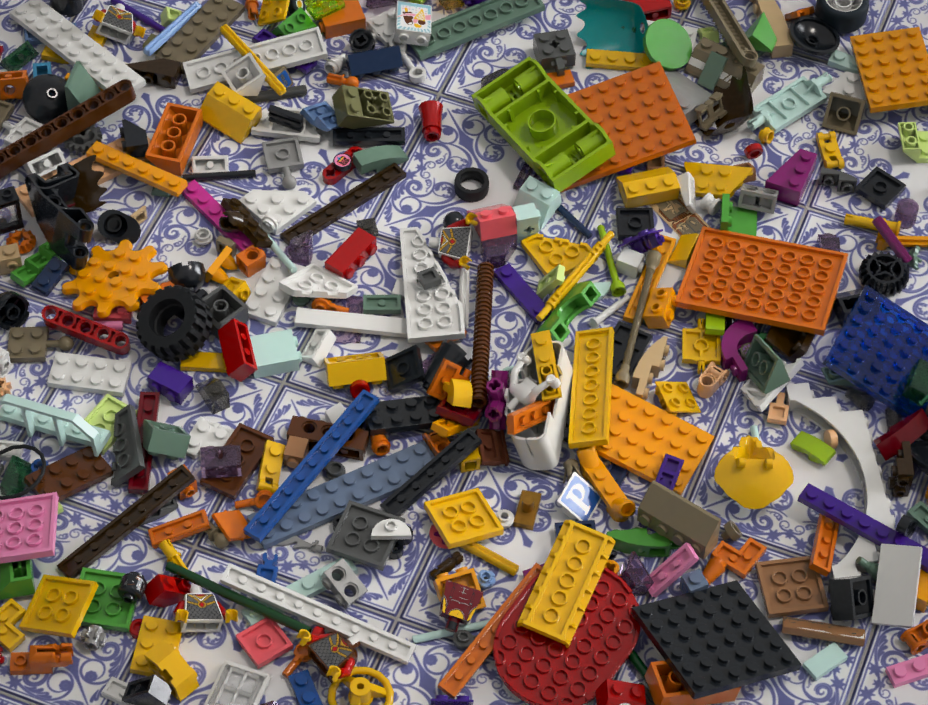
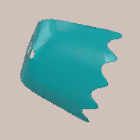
(604, 23)

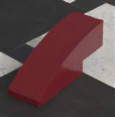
(906, 430)

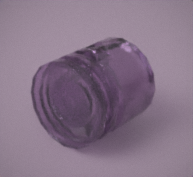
(906, 213)

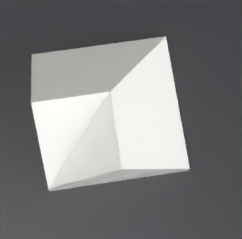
(244, 76)

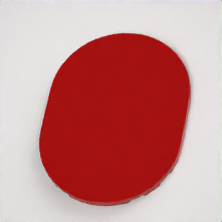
(551, 674)

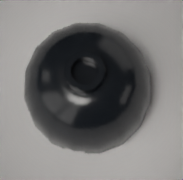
(188, 276)
(13, 310)

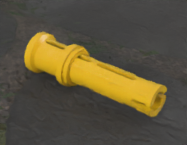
(866, 222)

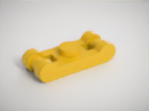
(829, 151)

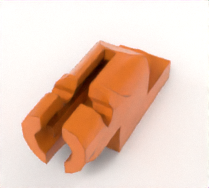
(41, 659)

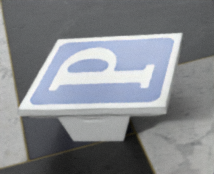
(578, 499)

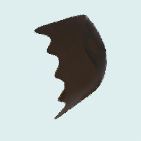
(737, 102)
(87, 189)

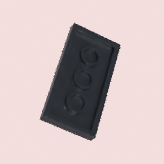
(403, 415)

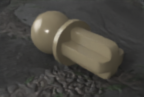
(216, 535)

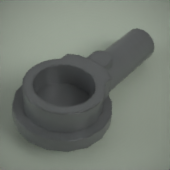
(334, 469)
(463, 639)

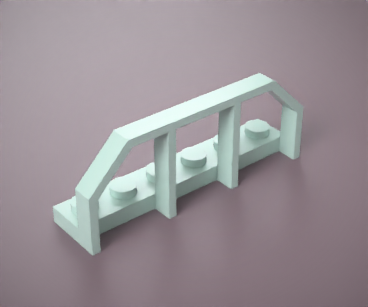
(52, 421)

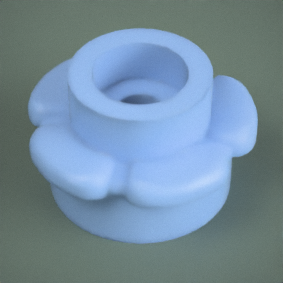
(486, 583)

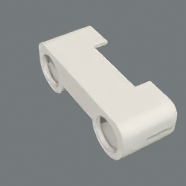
(546, 437)

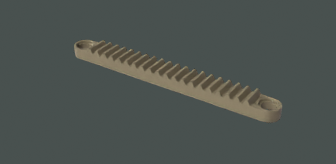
(732, 32)

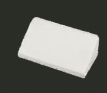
(210, 164)
(318, 347)

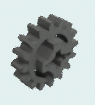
(84, 140)

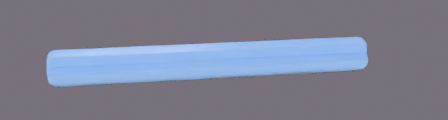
(171, 29)

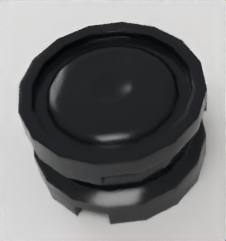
(361, 40)

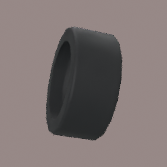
(471, 174)

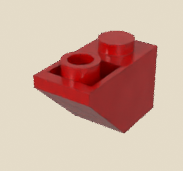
(166, 590)

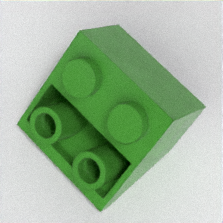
(16, 579)

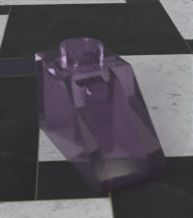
(301, 249)
(498, 250)
(636, 575)

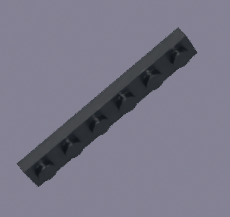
(431, 473)

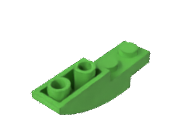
(641, 542)

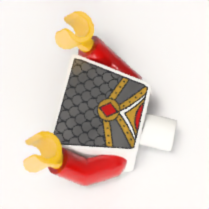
(117, 24)
(455, 242)
(202, 612)

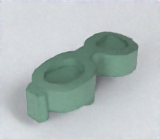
(913, 253)

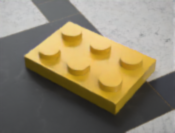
(151, 633)

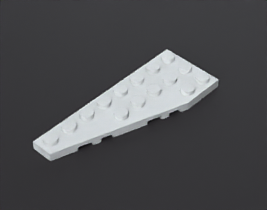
(432, 312)

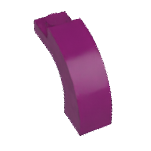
(733, 339)

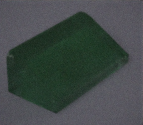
(19, 57)
(13, 479)

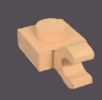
(778, 411)

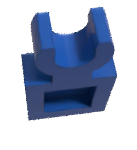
(269, 569)

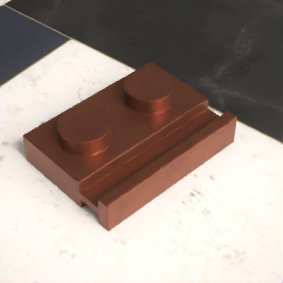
(493, 448)

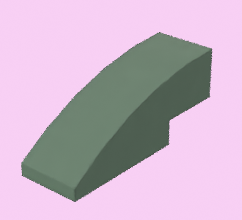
(378, 158)

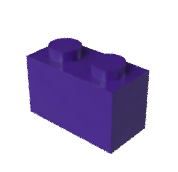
(170, 382)

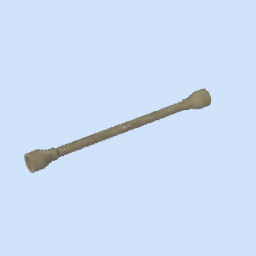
(622, 377)

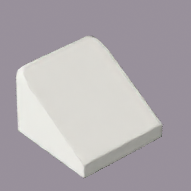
(334, 413)

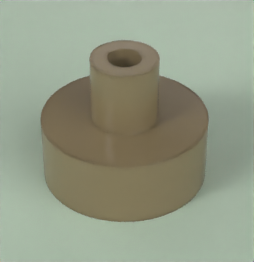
(731, 531)

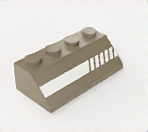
(732, 68)

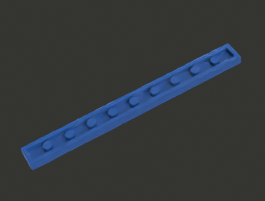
(311, 466)

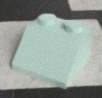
(542, 195)

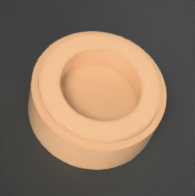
(831, 438)

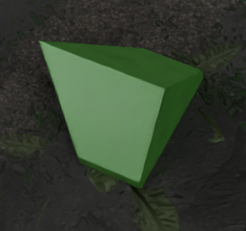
(761, 34)

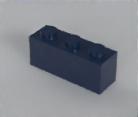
(374, 61)

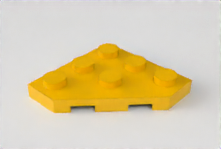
(550, 252)

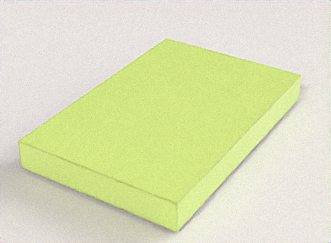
(104, 417)

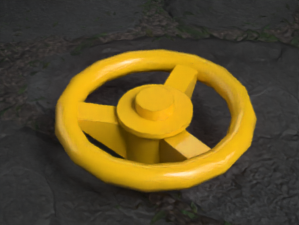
(361, 689)

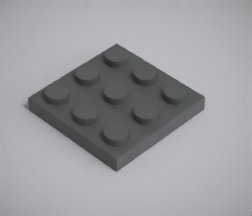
(353, 536)

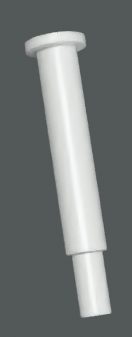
(609, 311)

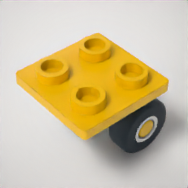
(276, 10)

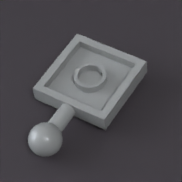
(283, 156)

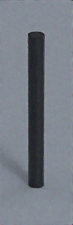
(219, 175)

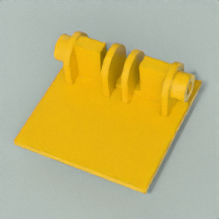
(676, 397)

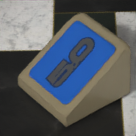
(284, 77)

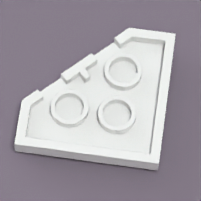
(282, 205)
(317, 283)

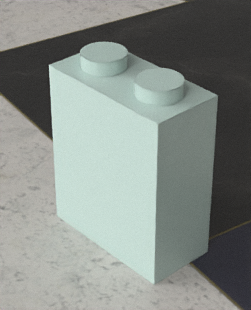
(275, 353)

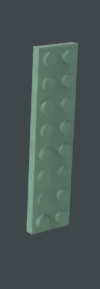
(474, 23)

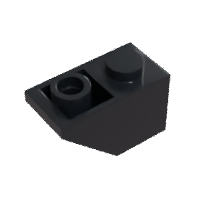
(135, 139)

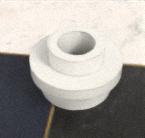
(269, 224)
(203, 232)
(506, 523)

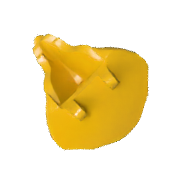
(753, 474)

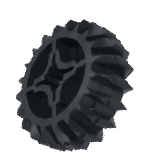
(884, 270)

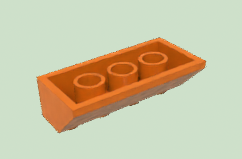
(175, 138)

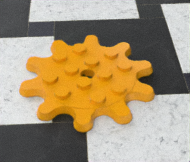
(133, 280)

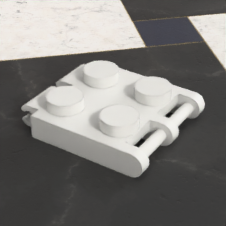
(206, 434)

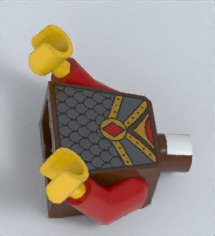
(331, 653)

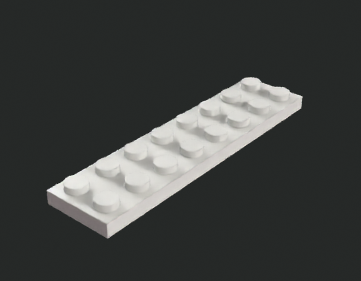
(274, 53)

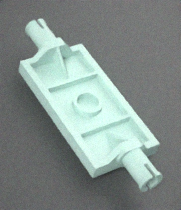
(790, 103)

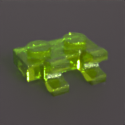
(323, 8)

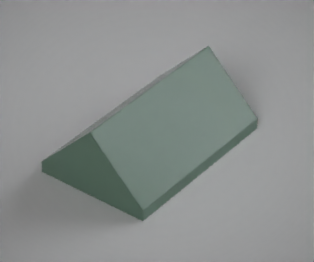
(765, 366)

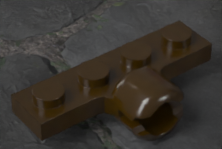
(241, 220)

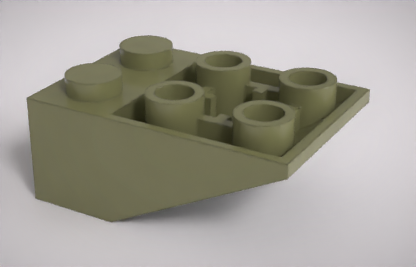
(361, 107)

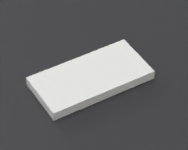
(897, 585)

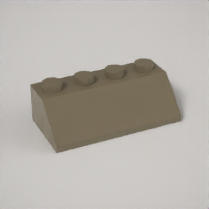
(679, 519)

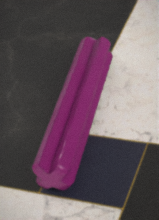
(891, 239)

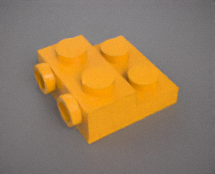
(462, 576)

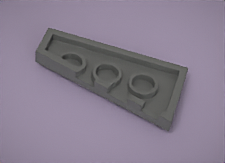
(128, 446)

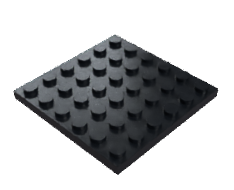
(715, 639)

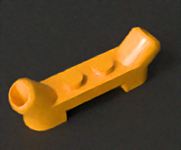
(594, 470)

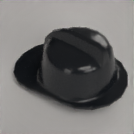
(118, 226)

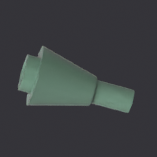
(870, 567)

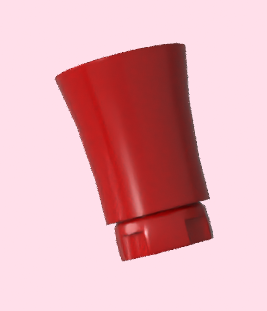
(431, 119)

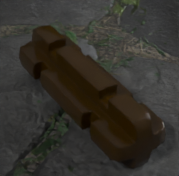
(447, 565)

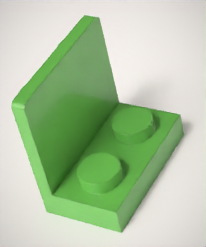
(295, 23)
(736, 218)

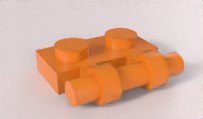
(444, 374)

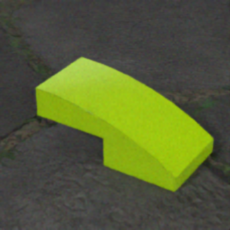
(815, 448)

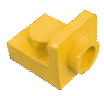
(238, 287)

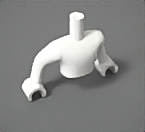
(527, 390)

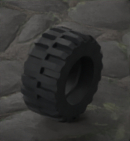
(187, 337)

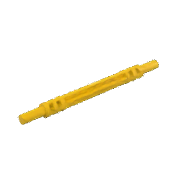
(575, 276)

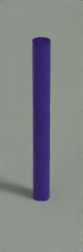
(140, 16)

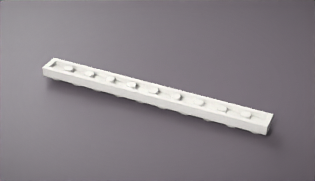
(317, 613)

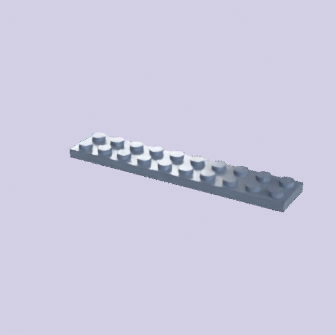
(361, 485)

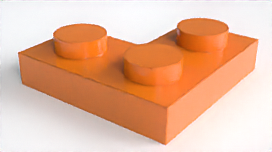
(741, 560)

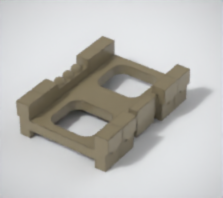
(712, 116)

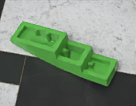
(33, 265)

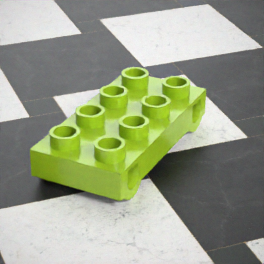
(543, 124)

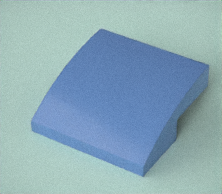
(321, 116)

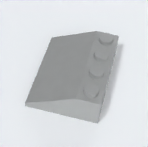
(688, 94)

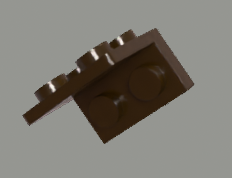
(789, 342)

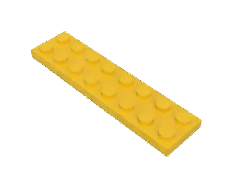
(591, 388)

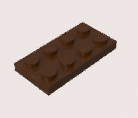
(252, 446)
(71, 474)

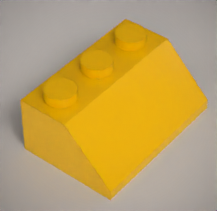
(230, 112)
(648, 187)
(349, 368)

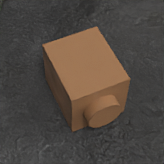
(295, 451)

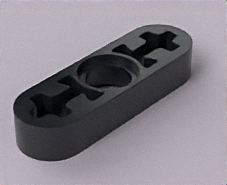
(906, 526)

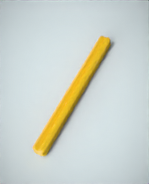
(243, 49)

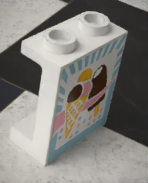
(412, 23)

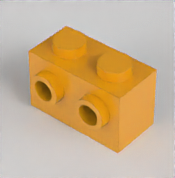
(660, 308)

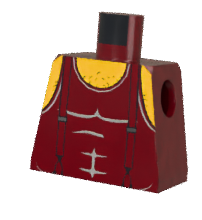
(458, 604)

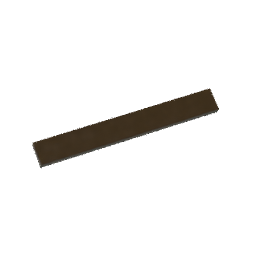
(346, 203)
(126, 522)

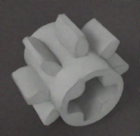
(93, 637)

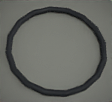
(39, 477)

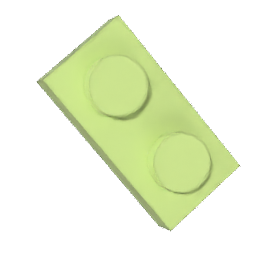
(551, 281)

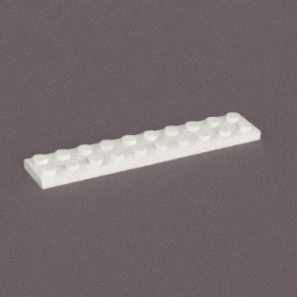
(73, 44)

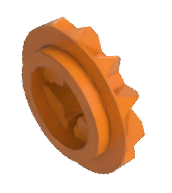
(27, 244)

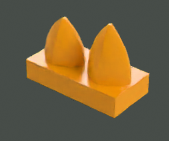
(224, 260)

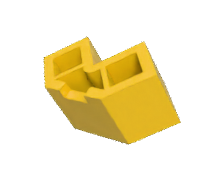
(172, 668)

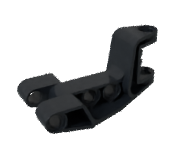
(62, 225)

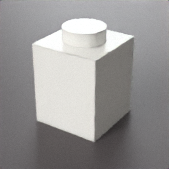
(630, 263)

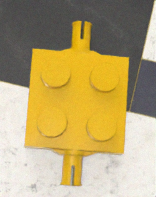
(700, 347)

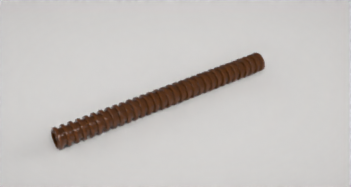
(482, 334)

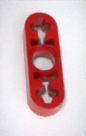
(338, 175)

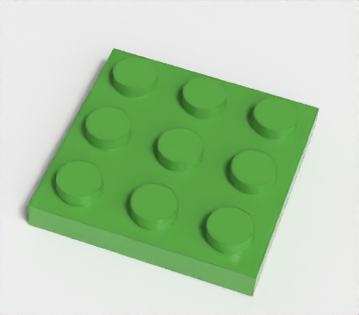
(107, 606)

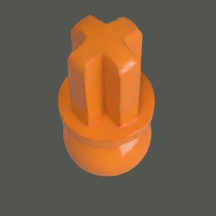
(341, 80)

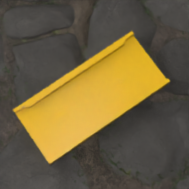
(567, 582)

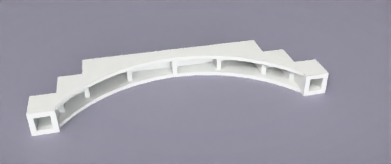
(857, 445)

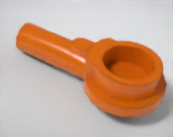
(325, 304)
(260, 500)
(301, 655)

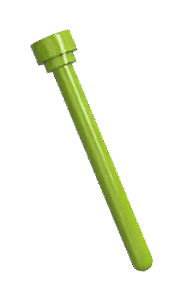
(617, 286)

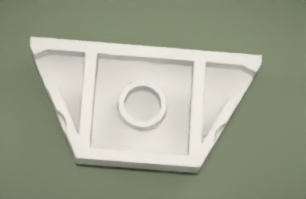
(847, 84)
(274, 130)
(762, 400)

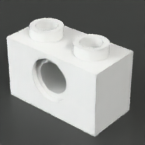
(45, 163)

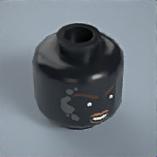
(132, 587)

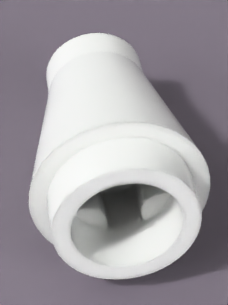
(335, 64)

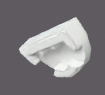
(390, 530)

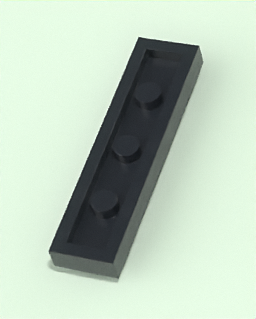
(369, 136)

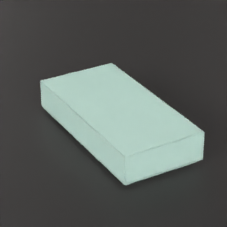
(825, 661)

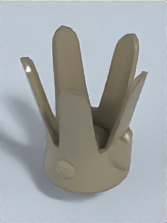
(570, 466)

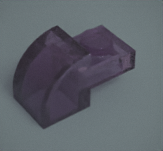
(828, 241)

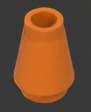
(380, 444)
(714, 568)

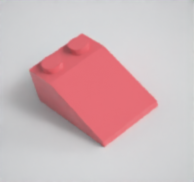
(495, 221)

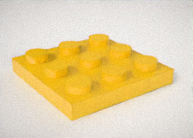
(463, 518)
(58, 606)

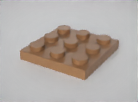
(791, 587)

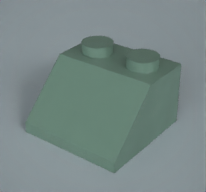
(165, 439)

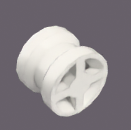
(710, 204)

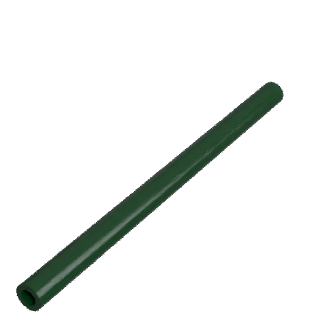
(236, 597)

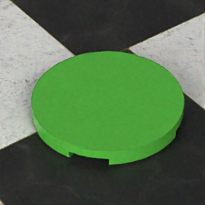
(667, 43)

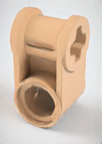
(711, 380)

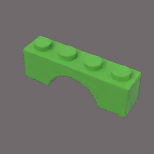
(578, 299)

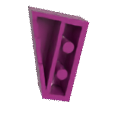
(793, 177)

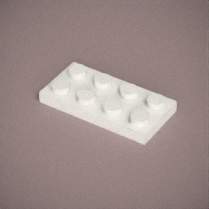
(266, 300)
(89, 374)

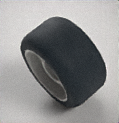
(843, 15)

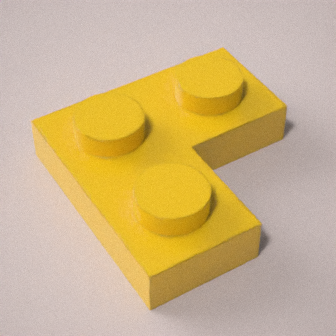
(10, 614)

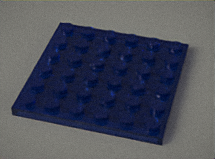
(879, 349)

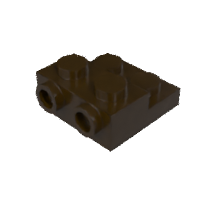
(902, 471)

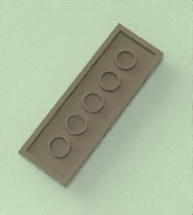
(201, 31)

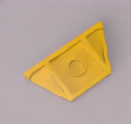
(717, 178)

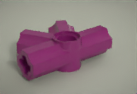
(496, 402)

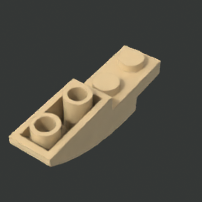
(649, 367)

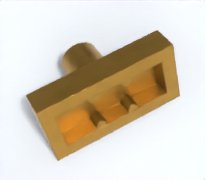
(527, 510)

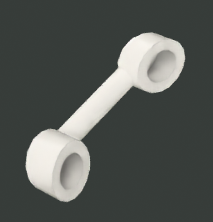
(416, 74)

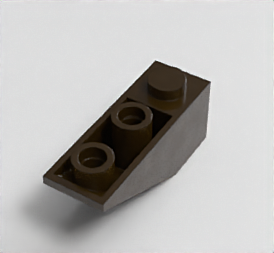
(159, 71)

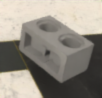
(758, 198)
(348, 581)

